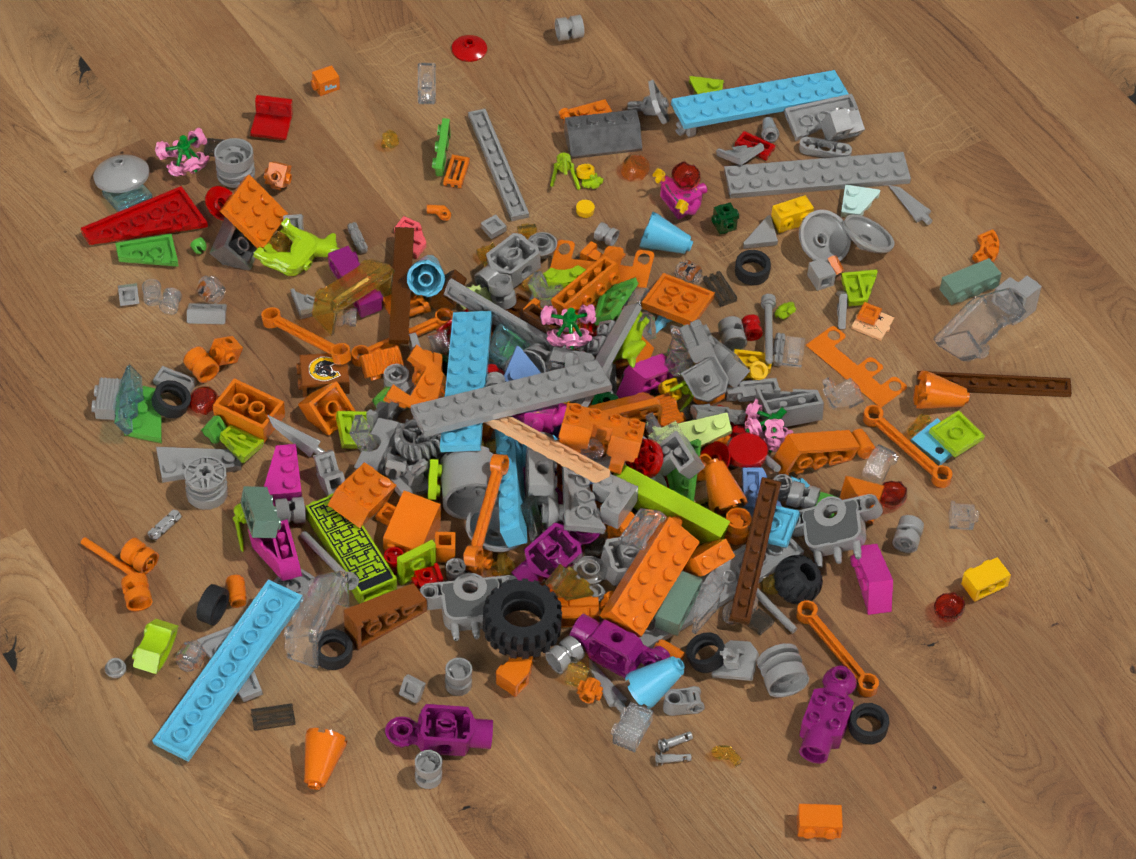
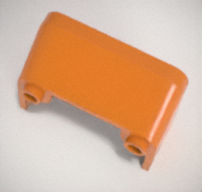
(633, 406)

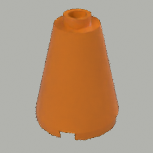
(938, 392)
(722, 488)
(321, 756)

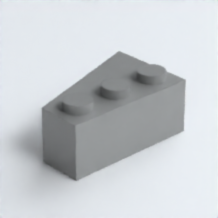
(801, 405)

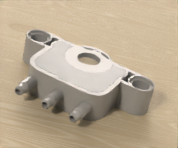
(840, 533)
(461, 609)

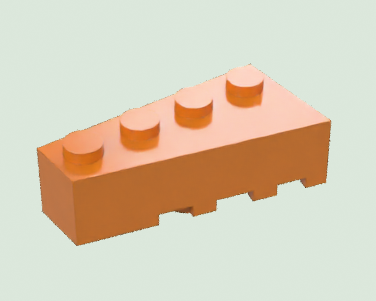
(815, 450)

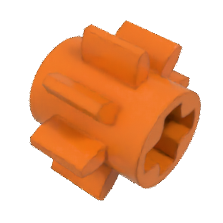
(590, 690)

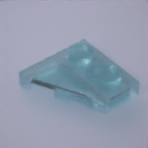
(127, 199)
(504, 343)

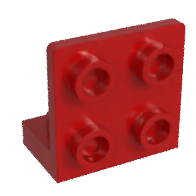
(272, 117)

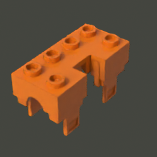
(621, 433)

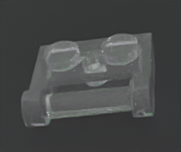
(641, 528)

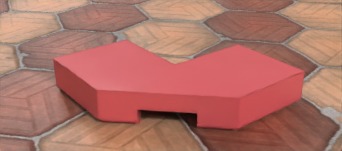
(419, 239)

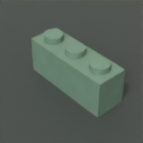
(970, 281)
(260, 512)
(678, 603)

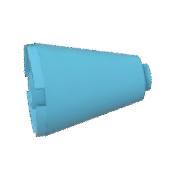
(665, 236)
(426, 276)
(654, 680)

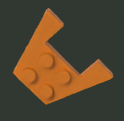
(429, 386)

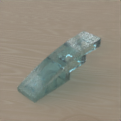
(127, 398)

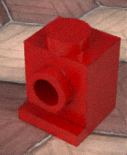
(427, 575)

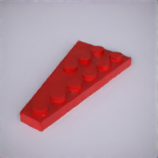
(159, 215)

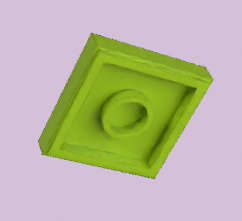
(956, 434)
(415, 559)

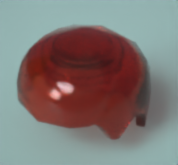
(686, 176)
(203, 399)
(893, 494)
(949, 607)

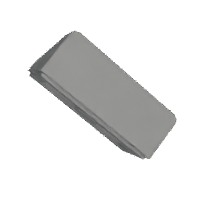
(206, 313)

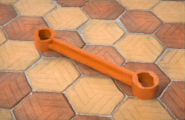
(419, 329)
(340, 352)
(907, 446)
(474, 553)
(837, 648)

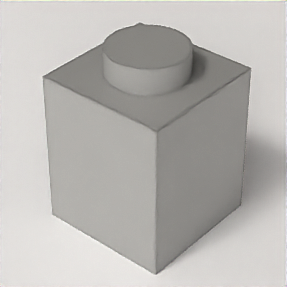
(821, 274)

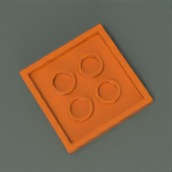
(253, 212)
(677, 299)

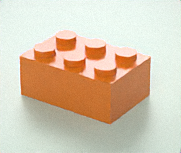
(248, 409)
(362, 495)

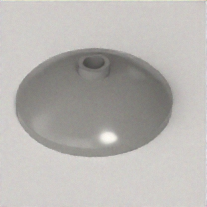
(121, 173)
(829, 230)
(868, 234)
(493, 539)

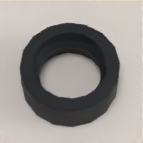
(756, 257)
(165, 409)
(212, 604)
(696, 644)
(338, 662)
(872, 710)

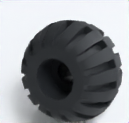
(797, 579)

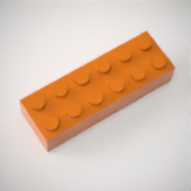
(650, 577)

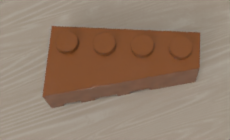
(383, 614)

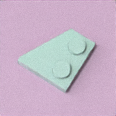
(857, 200)

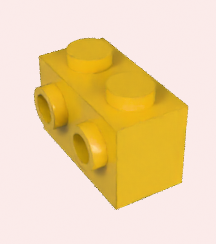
(790, 213)
(985, 579)

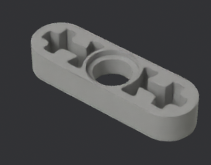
(818, 152)

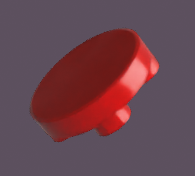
(747, 450)
(649, 458)

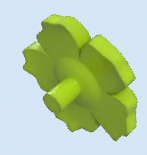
(594, 182)
(785, 310)

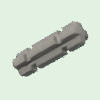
(357, 238)
(778, 349)
(164, 525)

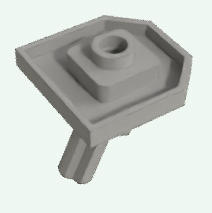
(653, 104)
(706, 379)
(412, 479)
(739, 661)

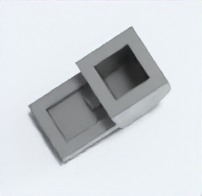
(328, 472)

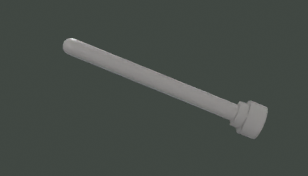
(768, 303)
(353, 579)

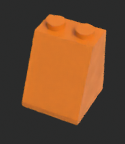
(412, 522)

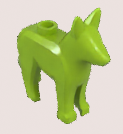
(303, 250)
(633, 344)

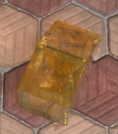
(567, 585)

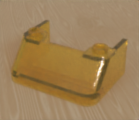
(350, 288)

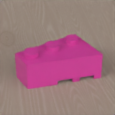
(644, 376)
(283, 473)
(279, 552)
(874, 579)

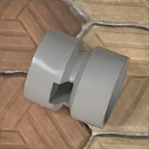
(569, 27)
(502, 291)
(732, 333)
(395, 374)
(802, 496)
(291, 510)
(908, 534)
(567, 651)
(458, 676)
(428, 769)

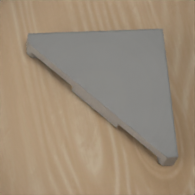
(740, 154)
(762, 236)
(303, 304)
(841, 309)

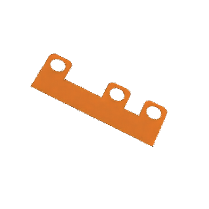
(641, 272)
(826, 350)

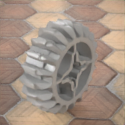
(412, 443)

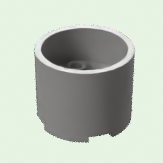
(465, 481)

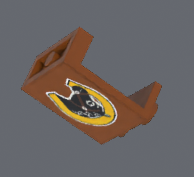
(319, 371)

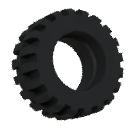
(522, 596)

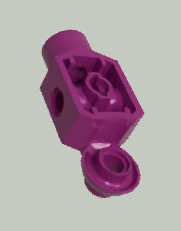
(551, 549)
(614, 646)
(827, 715)
(442, 729)

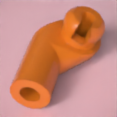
(440, 210)

